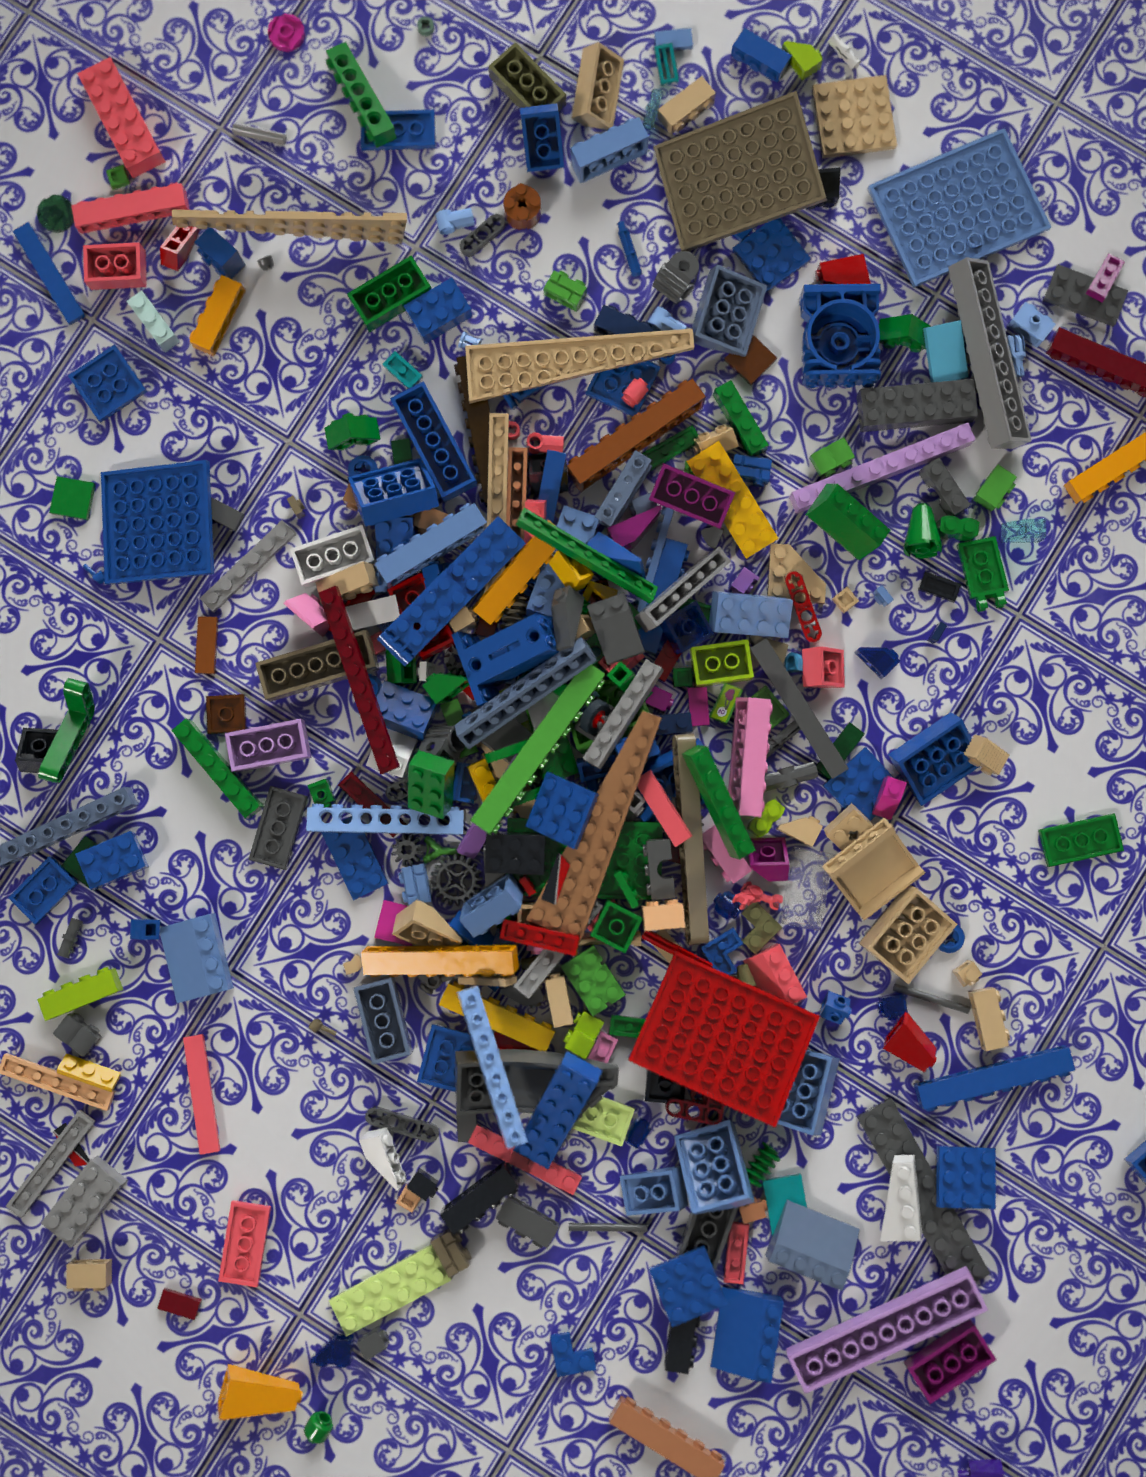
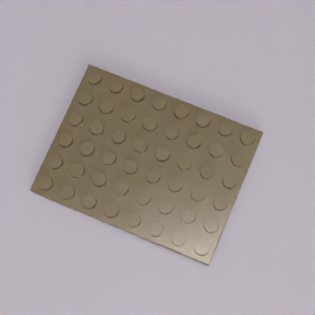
(740, 172)

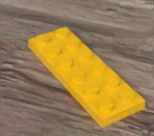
(744, 516)

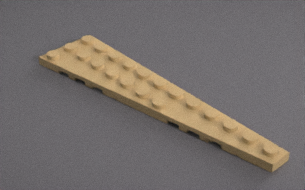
(299, 223)

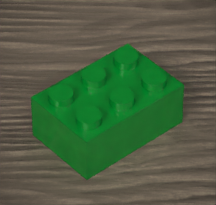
(430, 784)

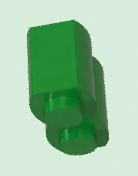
(953, 527)

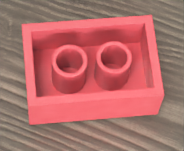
(114, 266)

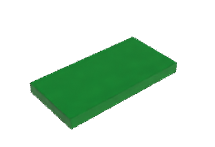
(1081, 840)

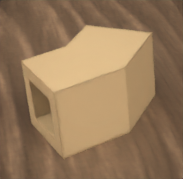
(354, 965)

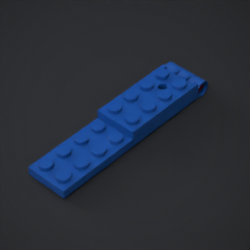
(451, 591)

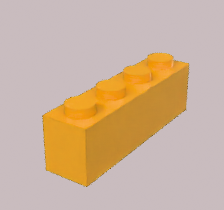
(217, 315)

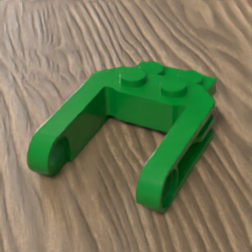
(560, 763)

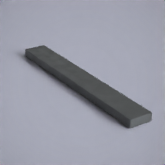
(799, 708)

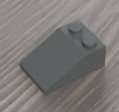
(616, 628)

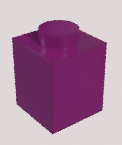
(660, 700)

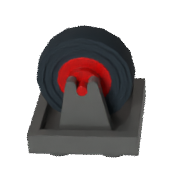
(594, 718)

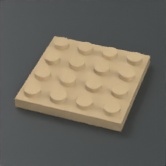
(854, 116)

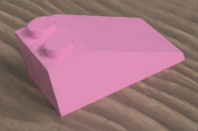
(310, 611)

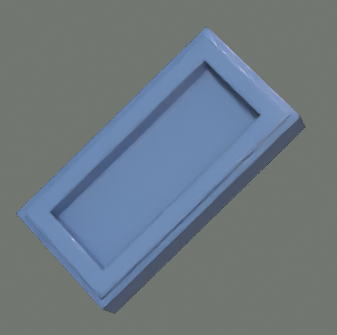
(679, 37)

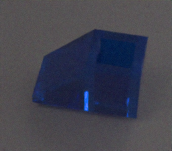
(335, 1351)

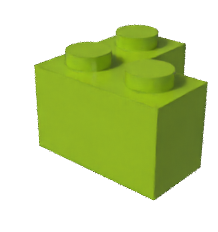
(584, 1033)

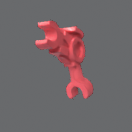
(753, 893)

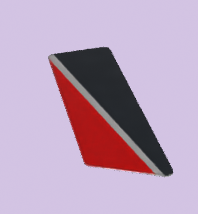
(556, 880)
(78, 1156)

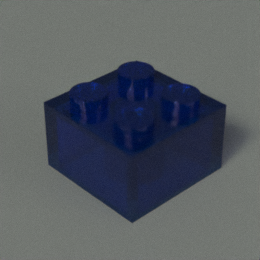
(686, 627)

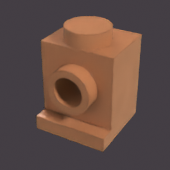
(753, 1211)

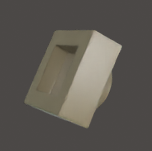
(297, 506)

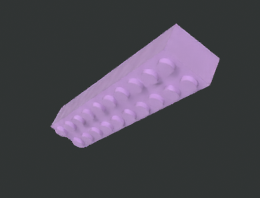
(886, 1329)

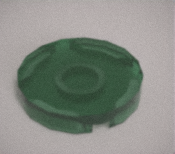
(55, 213)

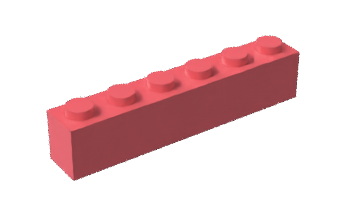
(129, 208)

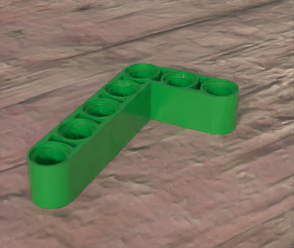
(71, 731)

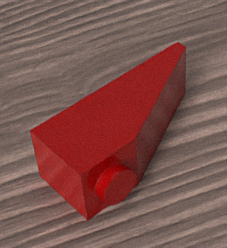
(178, 247)

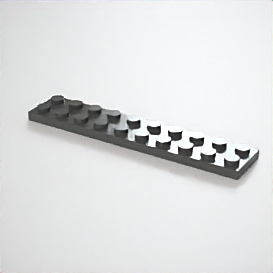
(939, 1225)

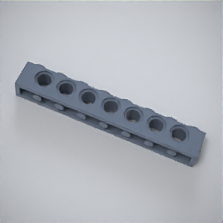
(524, 693)
(66, 826)

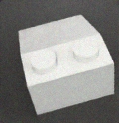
(404, 749)

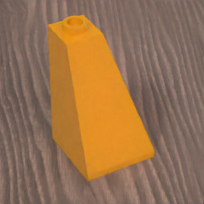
(255, 1393)

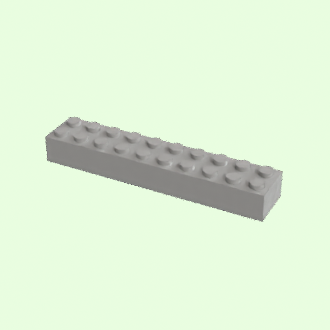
(989, 354)

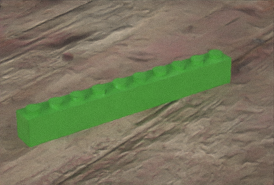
(537, 748)

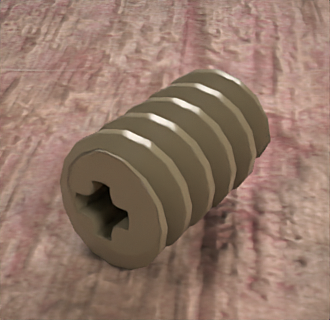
(515, 612)

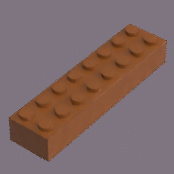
(636, 434)

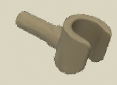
(316, 1024)

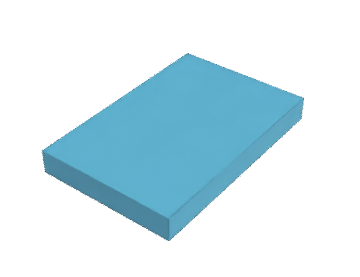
(946, 352)

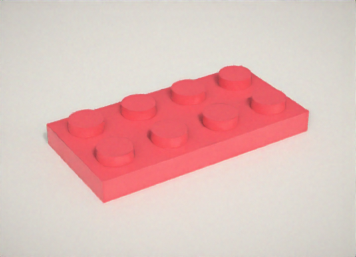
(244, 1243)

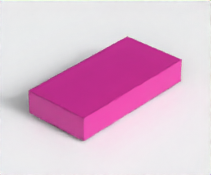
(698, 706)

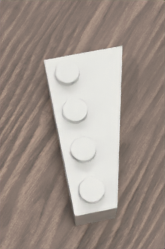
(902, 1210)

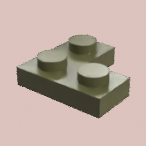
(764, 927)

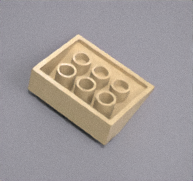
(908, 933)

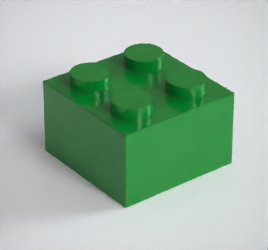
(616, 926)

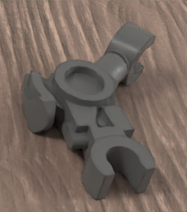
(434, 982)

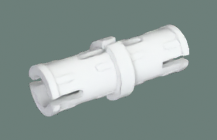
(844, 51)

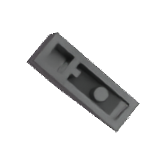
(566, 615)

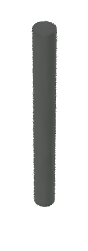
(931, 998)
(613, 1227)

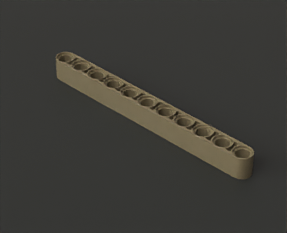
(692, 849)

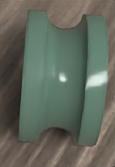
(425, 20)

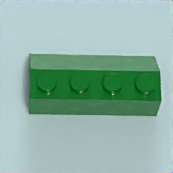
(847, 521)

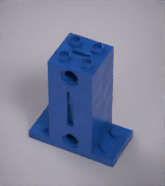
(504, 654)

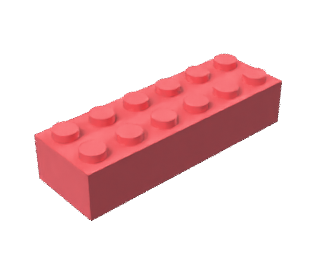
(121, 117)

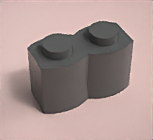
(77, 1034)

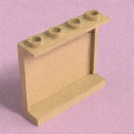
(873, 869)

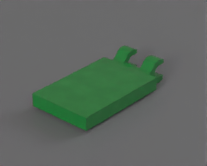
(983, 572)

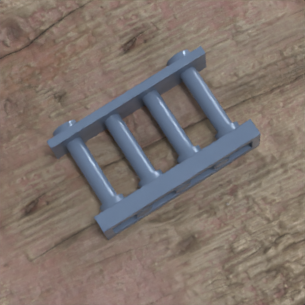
(624, 490)

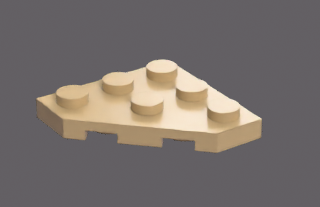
(785, 559)

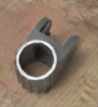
(677, 276)
(445, 741)

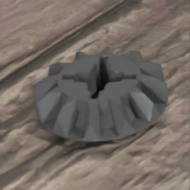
(449, 661)

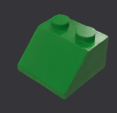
(445, 686)

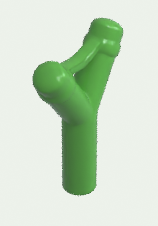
(439, 850)

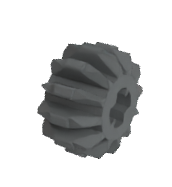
(409, 857)

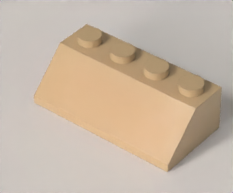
(597, 87)

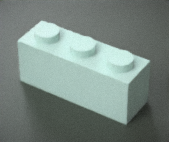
(153, 321)

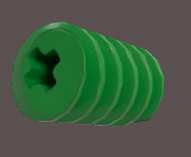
(761, 1164)

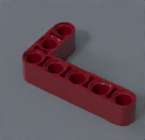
(702, 1115)

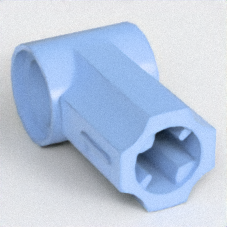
(450, 221)
(662, 321)

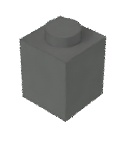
(373, 1342)

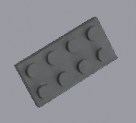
(1069, 289)

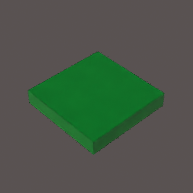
(72, 498)

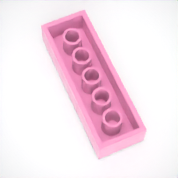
(749, 754)

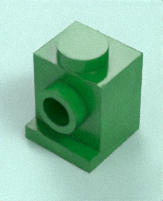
(322, 785)

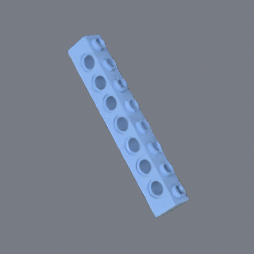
(315, 822)
(491, 1067)

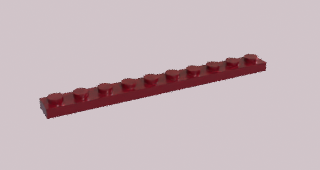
(359, 680)

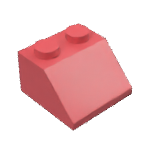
(823, 667)

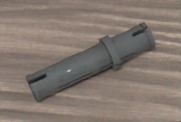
(781, 738)

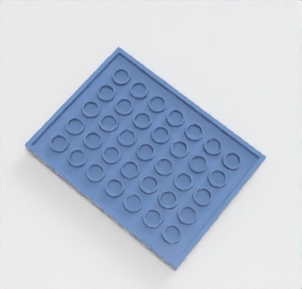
(959, 207)

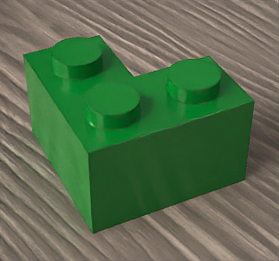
(904, 331)
(352, 431)

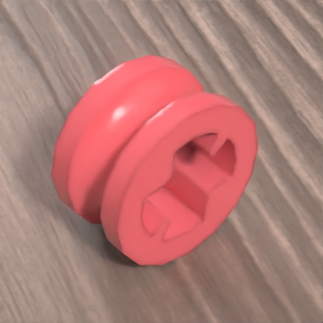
(512, 424)

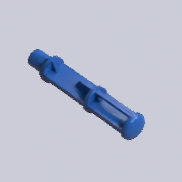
(629, 250)

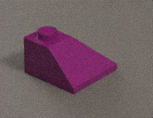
(770, 858)

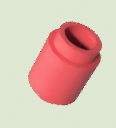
(635, 392)

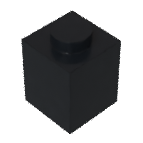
(423, 1185)

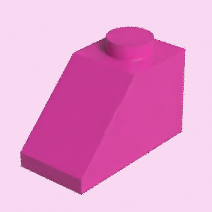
(889, 797)

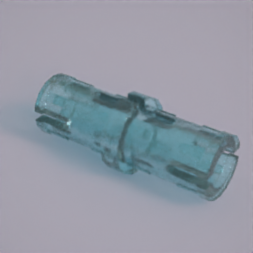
(655, 100)

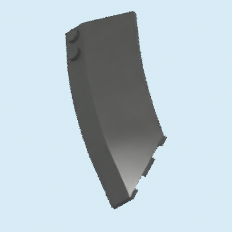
(527, 1076)

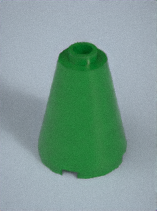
(922, 533)

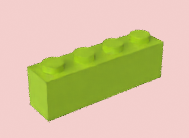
(79, 994)

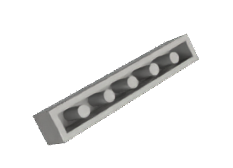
(682, 589)

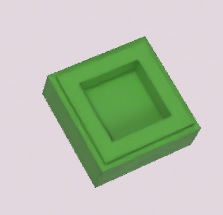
(118, 177)

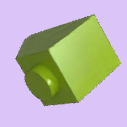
(804, 58)

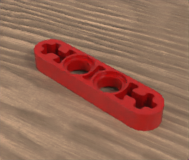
(800, 607)

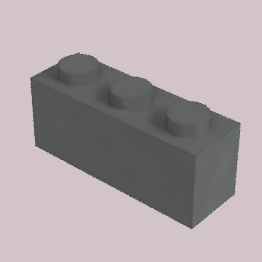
(527, 1221)

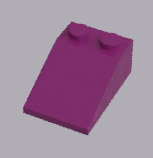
(631, 531)

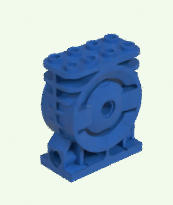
(852, 306)

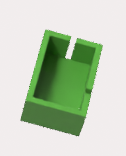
(592, 980)

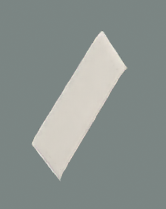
(373, 612)

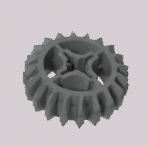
(443, 890)

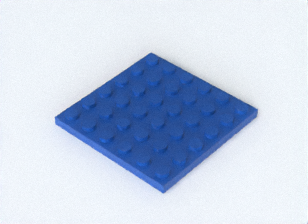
(157, 522)

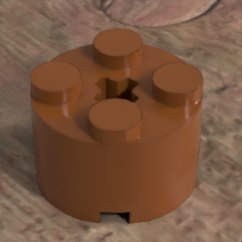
(522, 207)

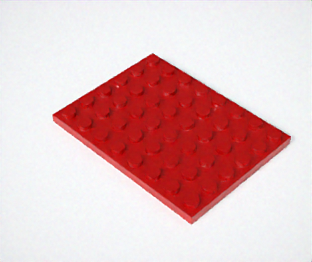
(724, 1039)

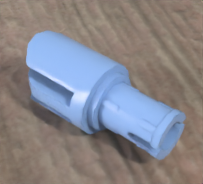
(1018, 352)

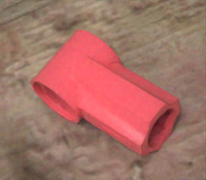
(546, 442)

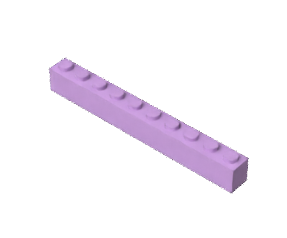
(887, 465)

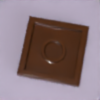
(754, 364)
(226, 713)

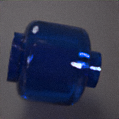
(725, 907)

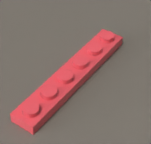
(494, 1145)

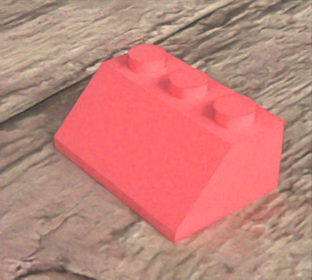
(775, 975)

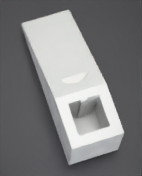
(381, 1153)

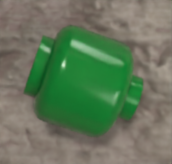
(318, 1427)

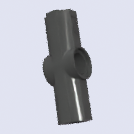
(790, 776)

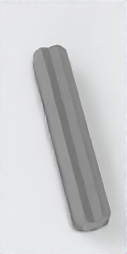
(259, 134)

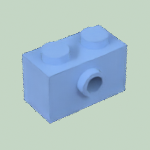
(1031, 324)

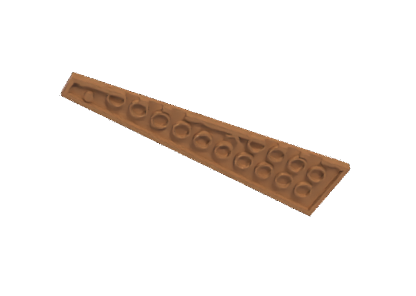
(600, 837)

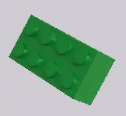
(388, 292)

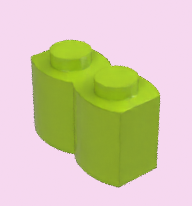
(761, 825)

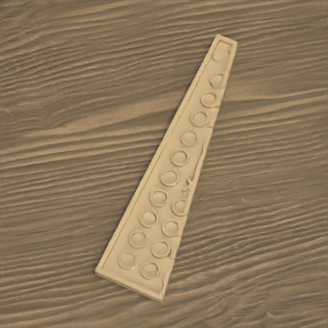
(525, 365)

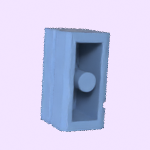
(415, 883)

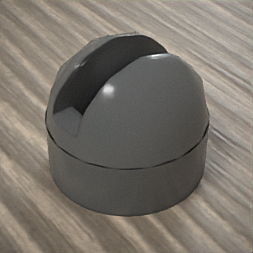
(264, 262)

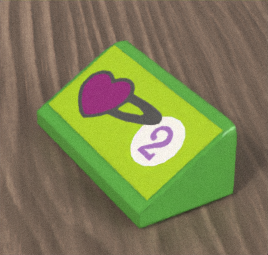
(725, 703)

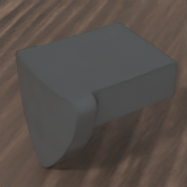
(712, 536)

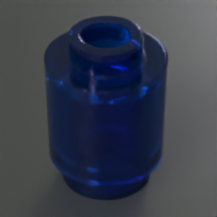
(638, 1132)

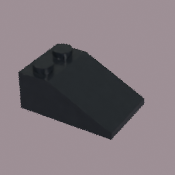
(660, 1089)

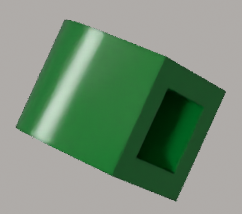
(622, 677)

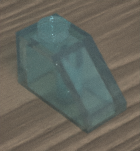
(1024, 531)

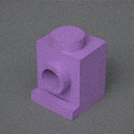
(743, 582)

